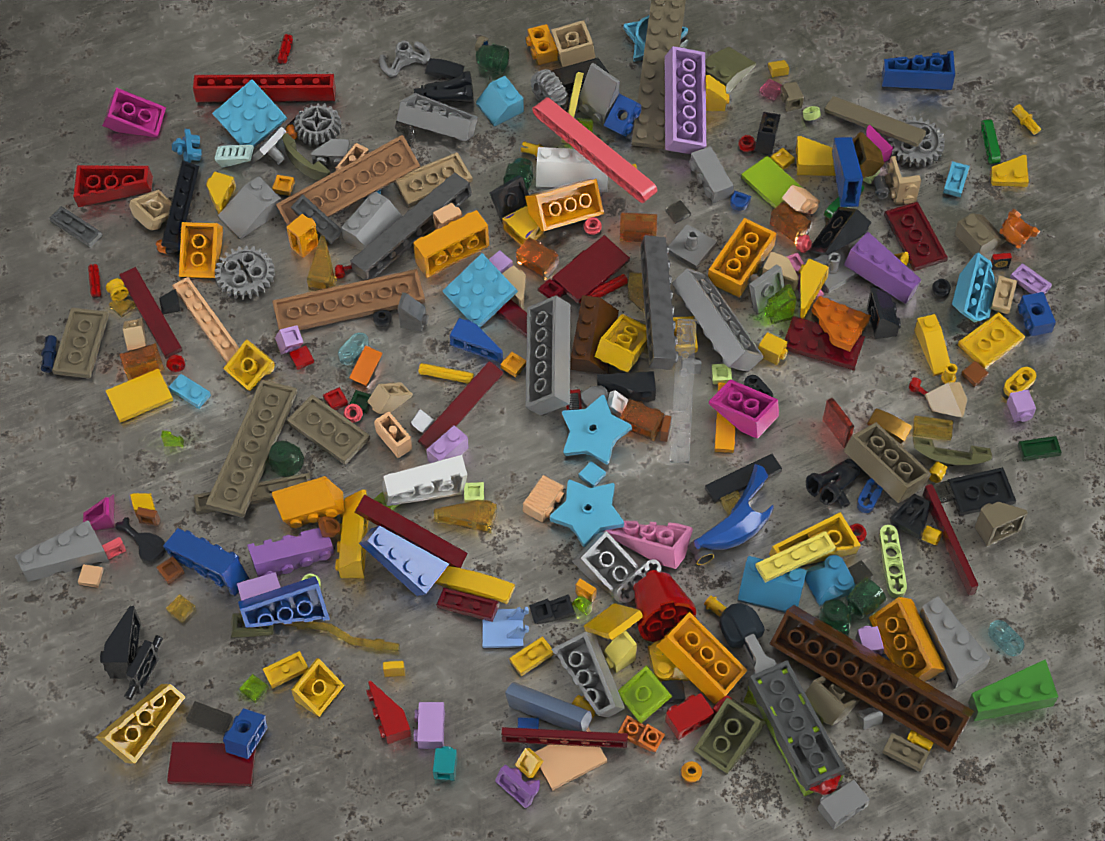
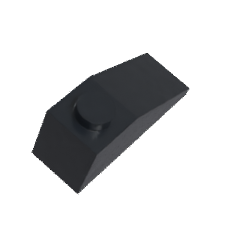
(767, 133)
(633, 386)

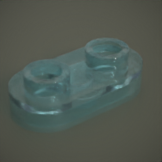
(352, 349)
(1005, 637)

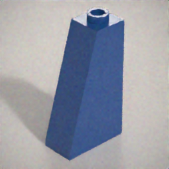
(847, 172)

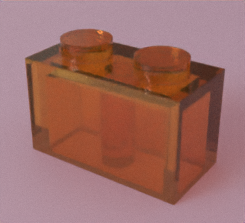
(789, 221)
(636, 225)
(537, 258)
(141, 361)
(643, 419)

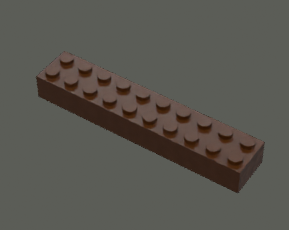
(871, 677)

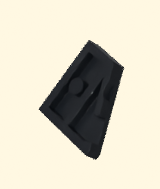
(912, 516)

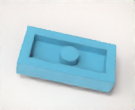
(956, 179)
(189, 391)

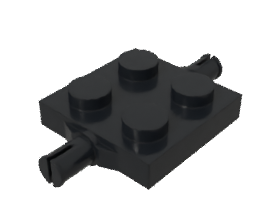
(142, 666)

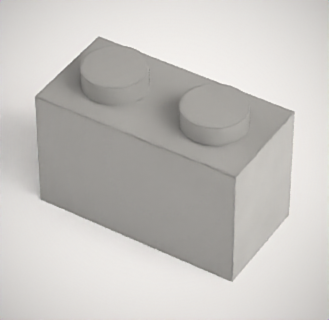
(843, 803)

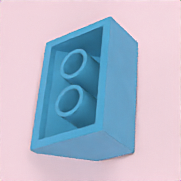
(775, 594)

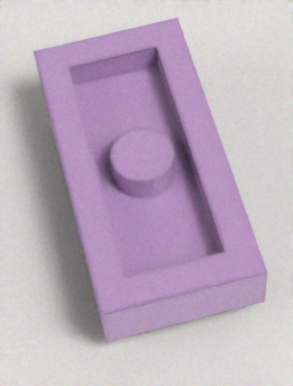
(1030, 280)

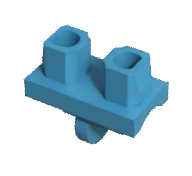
(185, 146)

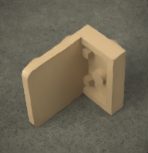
(902, 189)

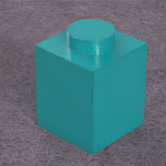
(445, 763)

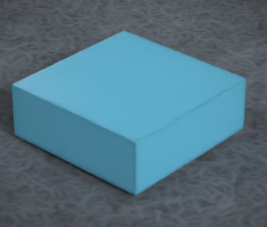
(592, 474)

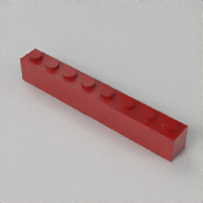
(276, 86)

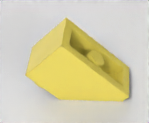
(620, 652)

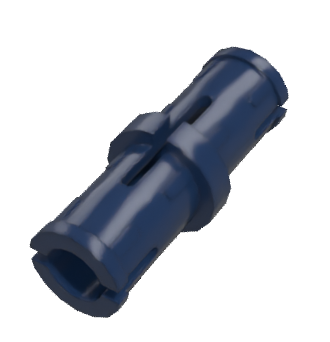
(48, 353)

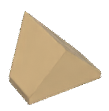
(948, 399)

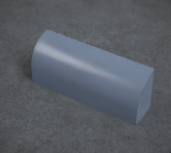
(548, 708)

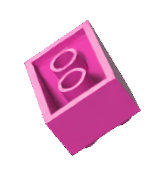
(133, 114)
(745, 408)

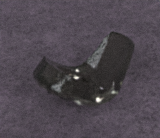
(408, 130)

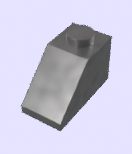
(411, 313)

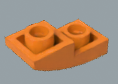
(365, 365)
(641, 735)

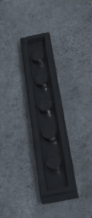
(180, 205)

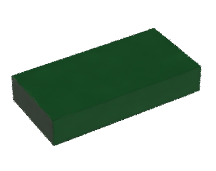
(1039, 448)

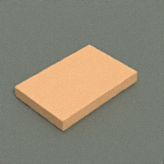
(567, 763)

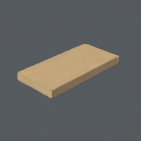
(423, 180)

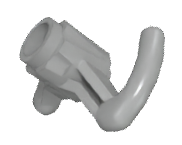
(404, 57)

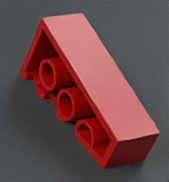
(107, 183)

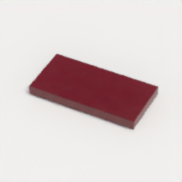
(915, 236)
(591, 268)
(208, 765)

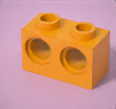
(542, 44)
(302, 235)

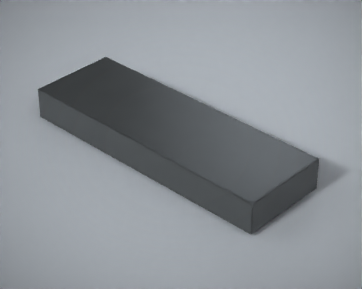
(324, 224)
(76, 226)

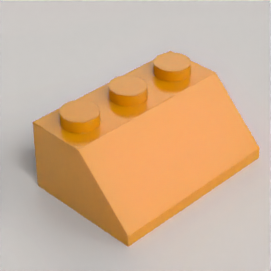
(309, 502)

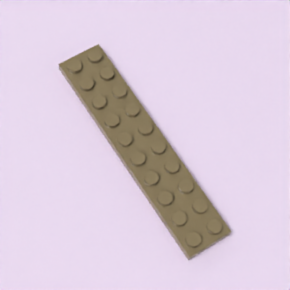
(662, 33)

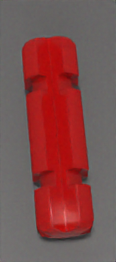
(285, 49)
(94, 280)

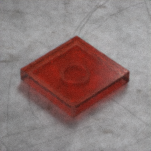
(838, 422)

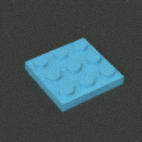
(249, 115)
(480, 290)

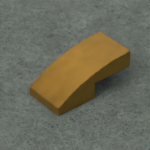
(891, 424)

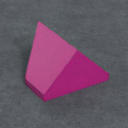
(101, 514)

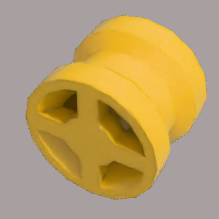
(117, 289)

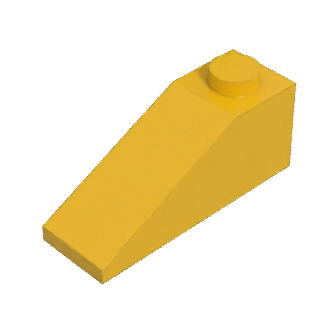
(811, 281)
(932, 343)

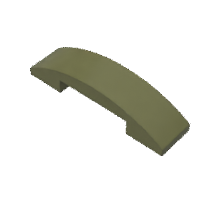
(314, 171)
(974, 456)

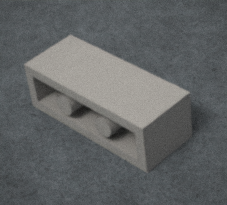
(711, 174)

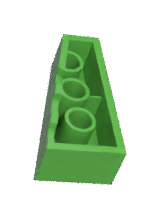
(1015, 694)

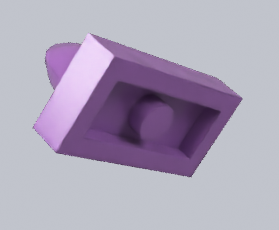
(522, 791)

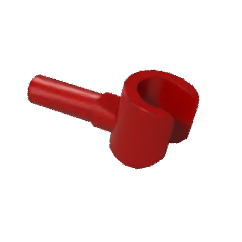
(340, 271)
(914, 386)

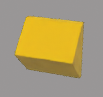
(317, 688)

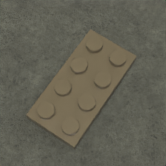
(80, 343)
(328, 429)

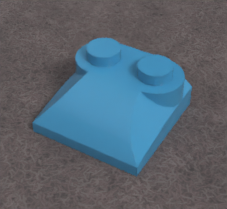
(829, 579)

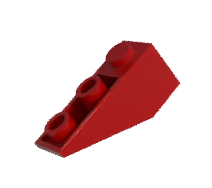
(392, 717)

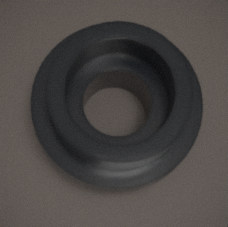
(941, 283)
(382, 322)

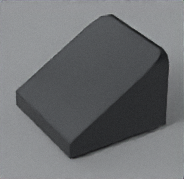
(169, 302)

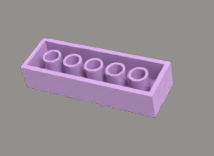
(685, 100)

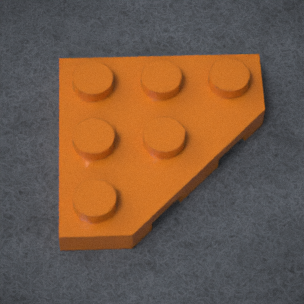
(840, 322)

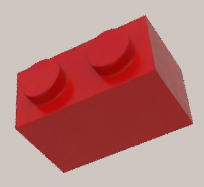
(689, 715)

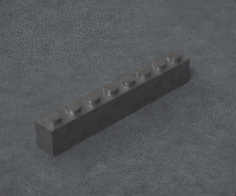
(409, 228)
(657, 303)

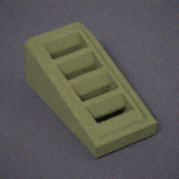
(247, 632)

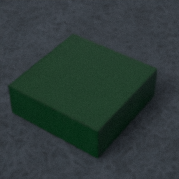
(361, 398)

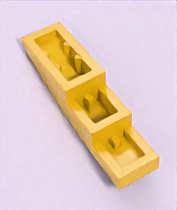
(476, 584)

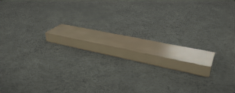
(881, 123)
(262, 493)

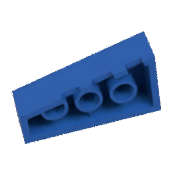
(920, 72)

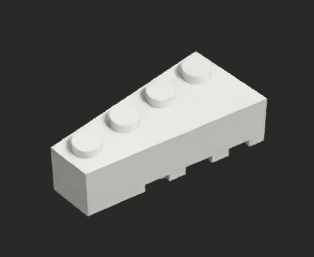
(426, 482)

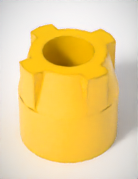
(937, 472)
(932, 535)

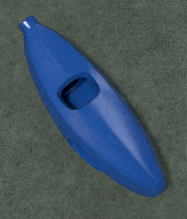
(742, 522)

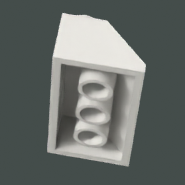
(565, 166)

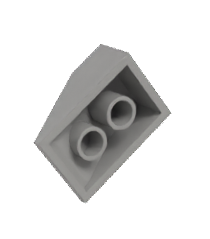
(598, 94)
(250, 208)
(606, 563)

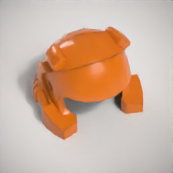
(1016, 230)

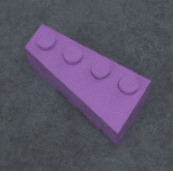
(882, 268)
(290, 552)

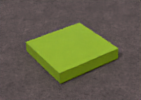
(644, 694)

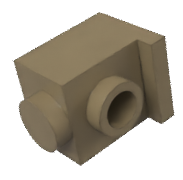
(791, 96)

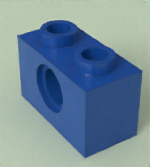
(620, 106)
(1036, 304)
(245, 733)

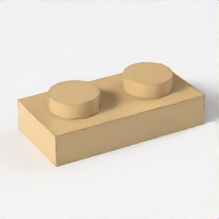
(1003, 294)

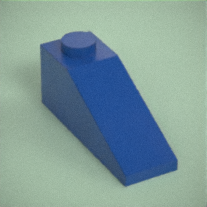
(471, 338)

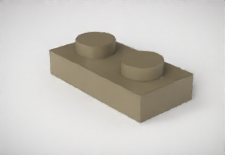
(906, 752)

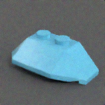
(975, 289)

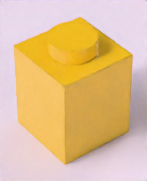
(773, 348)

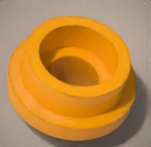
(691, 777)

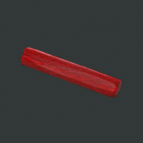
(609, 286)

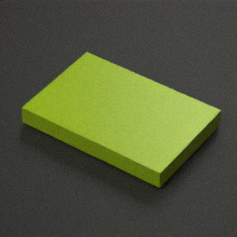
(769, 181)

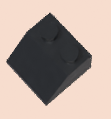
(883, 314)

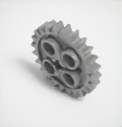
(928, 149)
(253, 263)

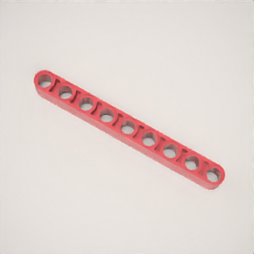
(595, 150)

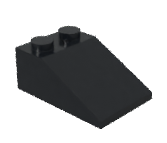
(842, 228)
(122, 645)

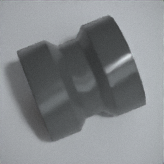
(702, 554)

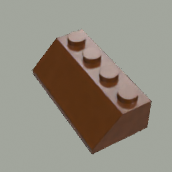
(593, 322)

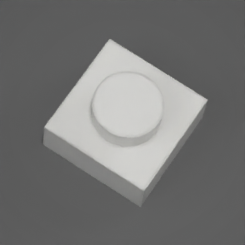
(616, 403)

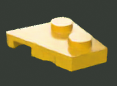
(1011, 173)

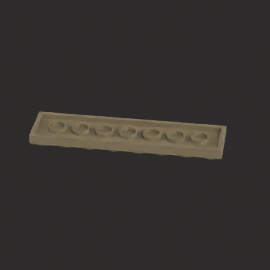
(251, 448)

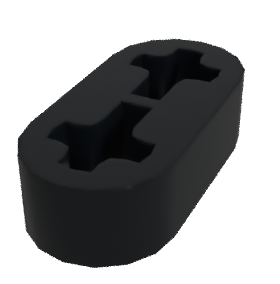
(760, 385)

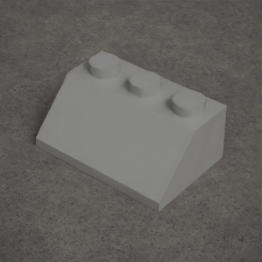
(369, 221)

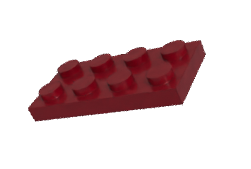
(810, 340)

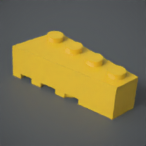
(837, 530)
(138, 727)

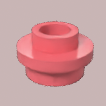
(592, 222)
(803, 243)
(353, 407)

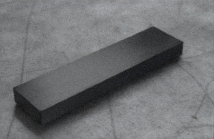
(740, 478)

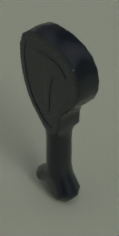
(149, 544)

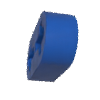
(867, 494)

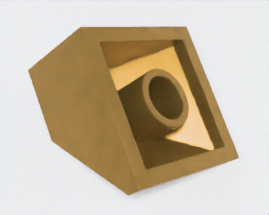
(868, 155)

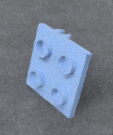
(506, 629)

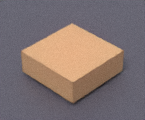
(90, 576)

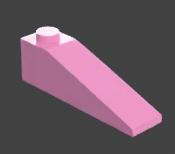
(655, 541)

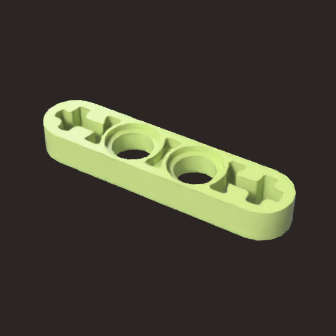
(889, 561)

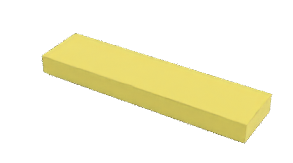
(574, 96)
(795, 556)

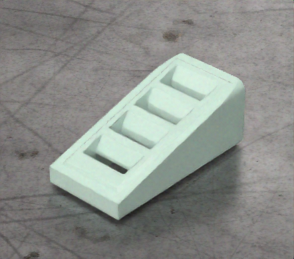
(233, 154)

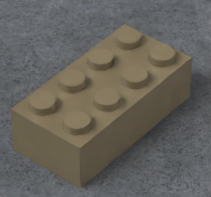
(887, 462)

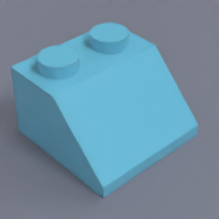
(500, 101)

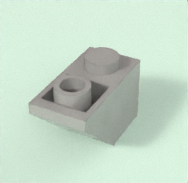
(331, 152)

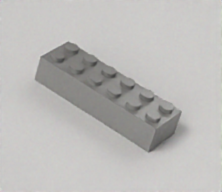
(717, 320)
(548, 356)

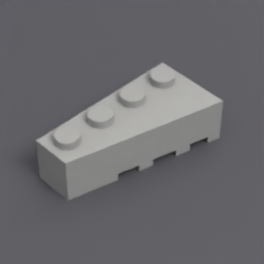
(436, 117)
(62, 553)
(954, 644)
(590, 672)

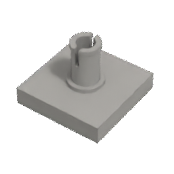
(268, 147)
(691, 247)
(838, 273)
(765, 287)

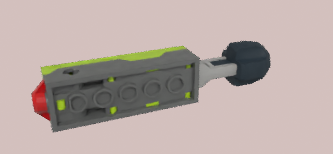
(784, 707)

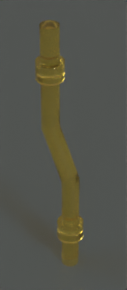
(377, 644)

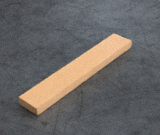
(206, 318)

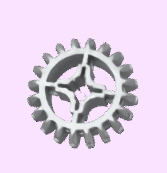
(548, 85)
(317, 124)

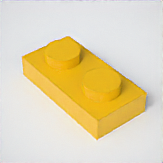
(531, 656)
(285, 669)

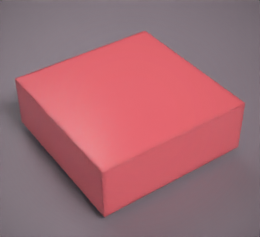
(114, 548)

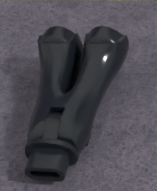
(451, 90)
(832, 481)

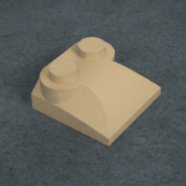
(151, 209)

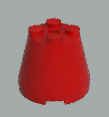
(661, 604)

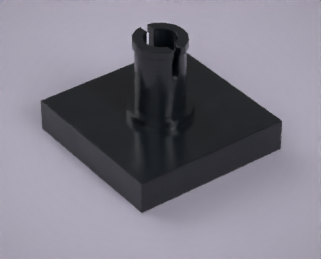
(509, 197)

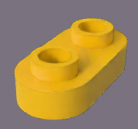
(1017, 380)

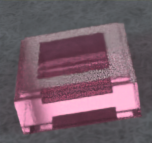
(770, 89)

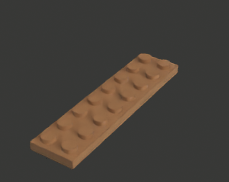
(356, 180)
(347, 301)

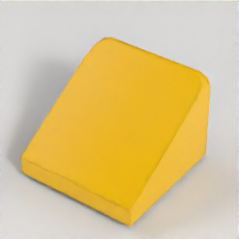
(778, 68)
(142, 500)

